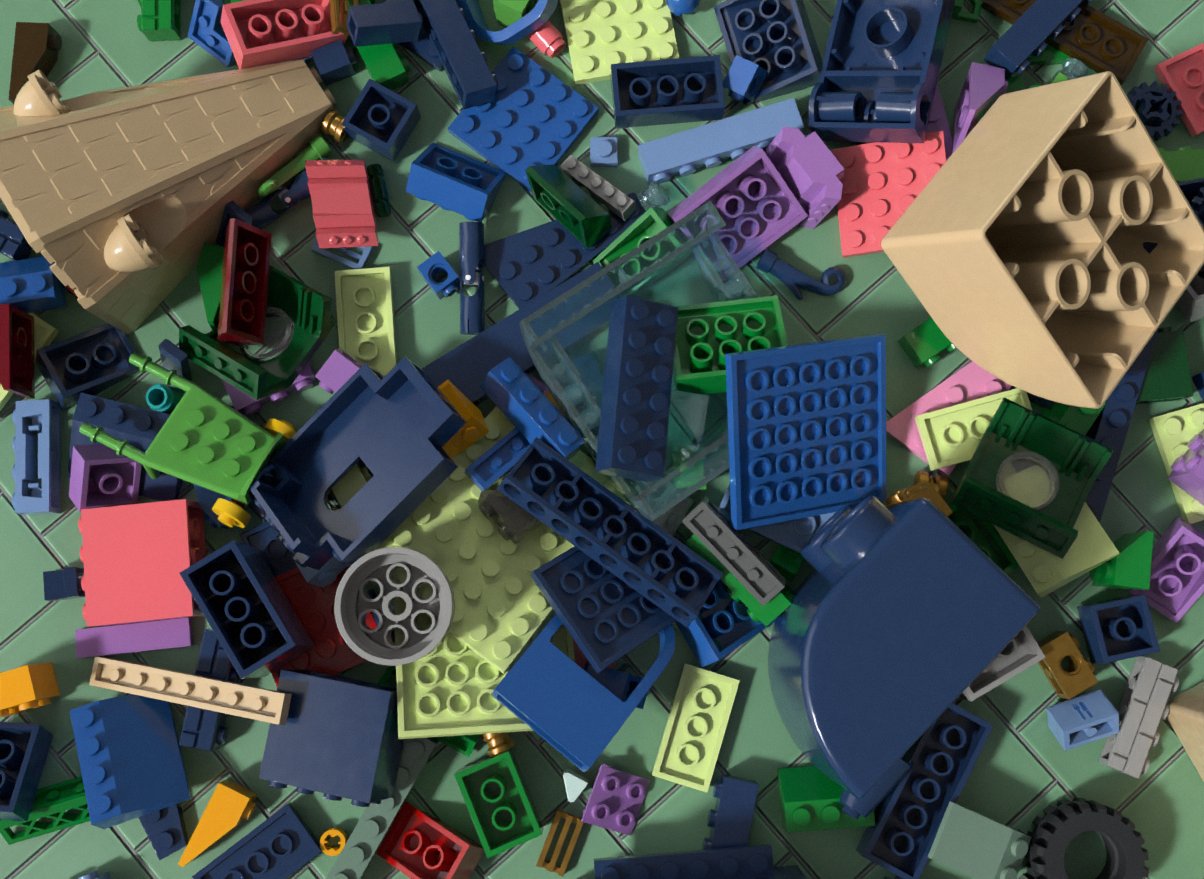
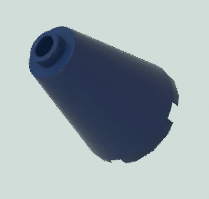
(864, 806)

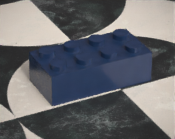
(667, 91)

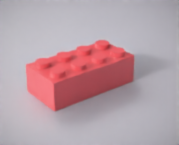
(276, 30)

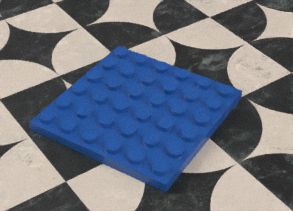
(806, 429)

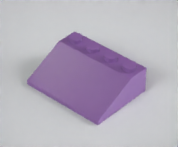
(751, 203)

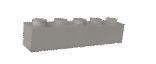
(599, 188)

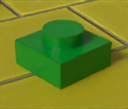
(786, 561)

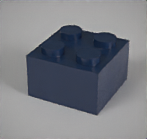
(381, 120)
(1118, 629)

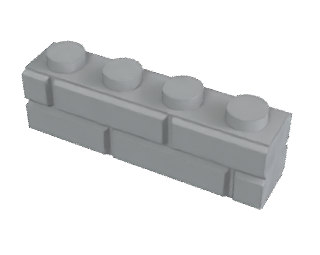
(1140, 714)

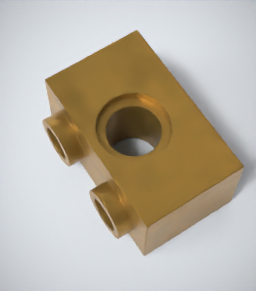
(1078, 675)

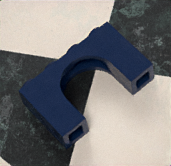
(384, 23)

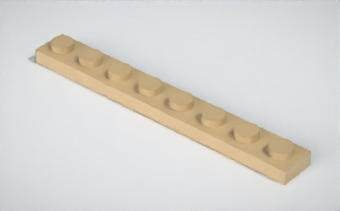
(191, 690)

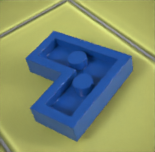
(207, 31)

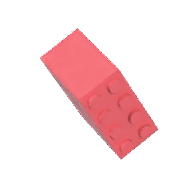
(136, 560)

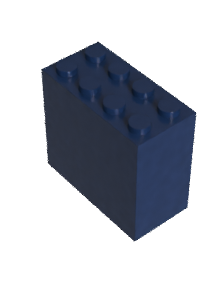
(247, 610)
(335, 738)

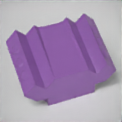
(808, 171)

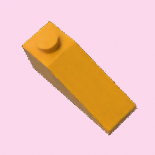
(224, 812)

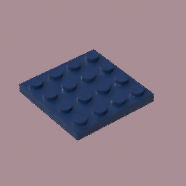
(598, 607)

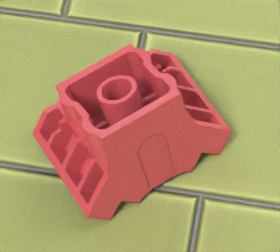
(342, 203)

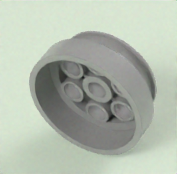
(354, 604)

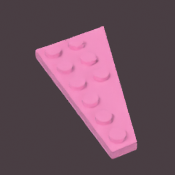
(963, 386)

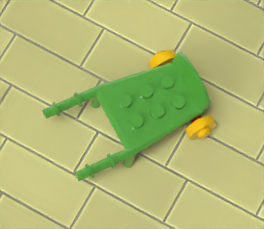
(204, 444)

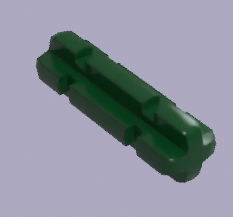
(378, 190)

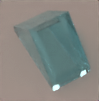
(690, 413)

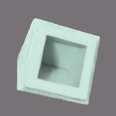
(574, 784)

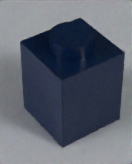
(334, 62)

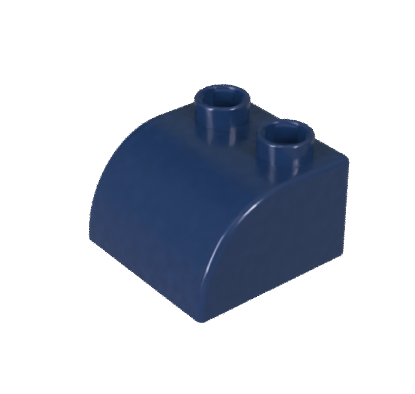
(886, 635)

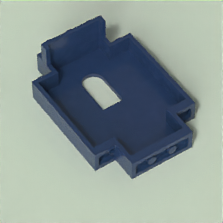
(396, 431)

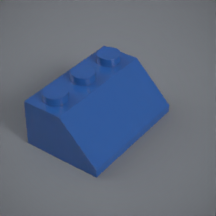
(455, 182)
(31, 285)

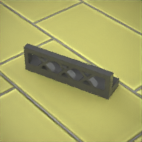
(734, 551)

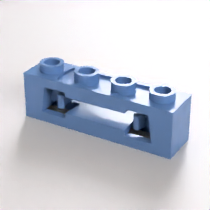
(37, 457)

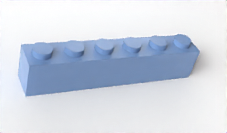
(716, 141)

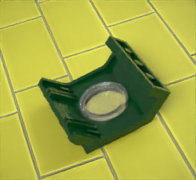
(294, 330)
(1031, 477)

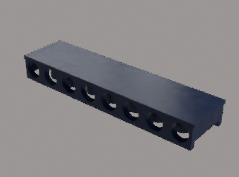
(472, 360)
(611, 532)

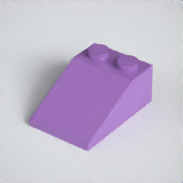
(979, 92)
(1176, 570)

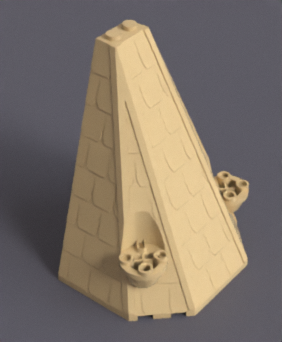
(141, 174)

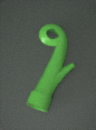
(315, 150)

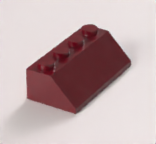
(244, 284)

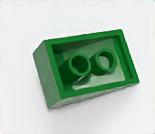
(643, 229)

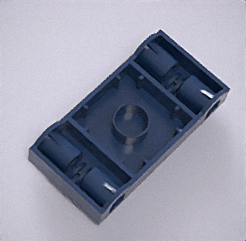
(880, 70)

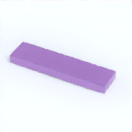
(134, 637)

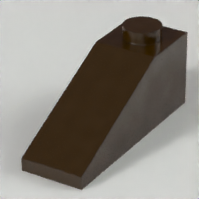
(34, 49)

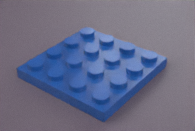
(528, 122)

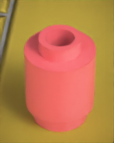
(548, 39)

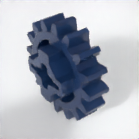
(1165, 116)

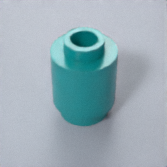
(163, 398)

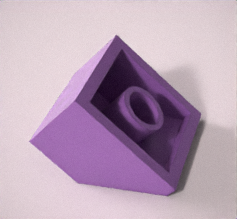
(102, 477)

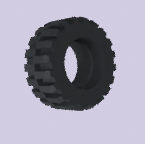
(1071, 818)

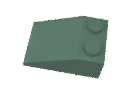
(978, 845)

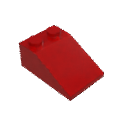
(428, 847)

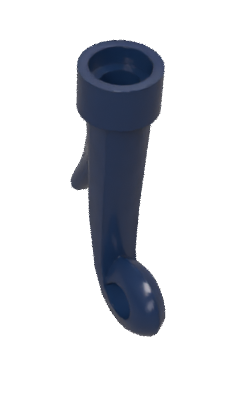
(795, 278)

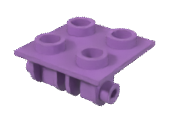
(615, 800)

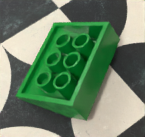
(719, 328)

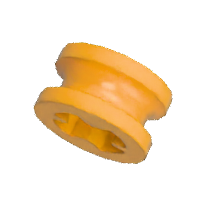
(334, 851)

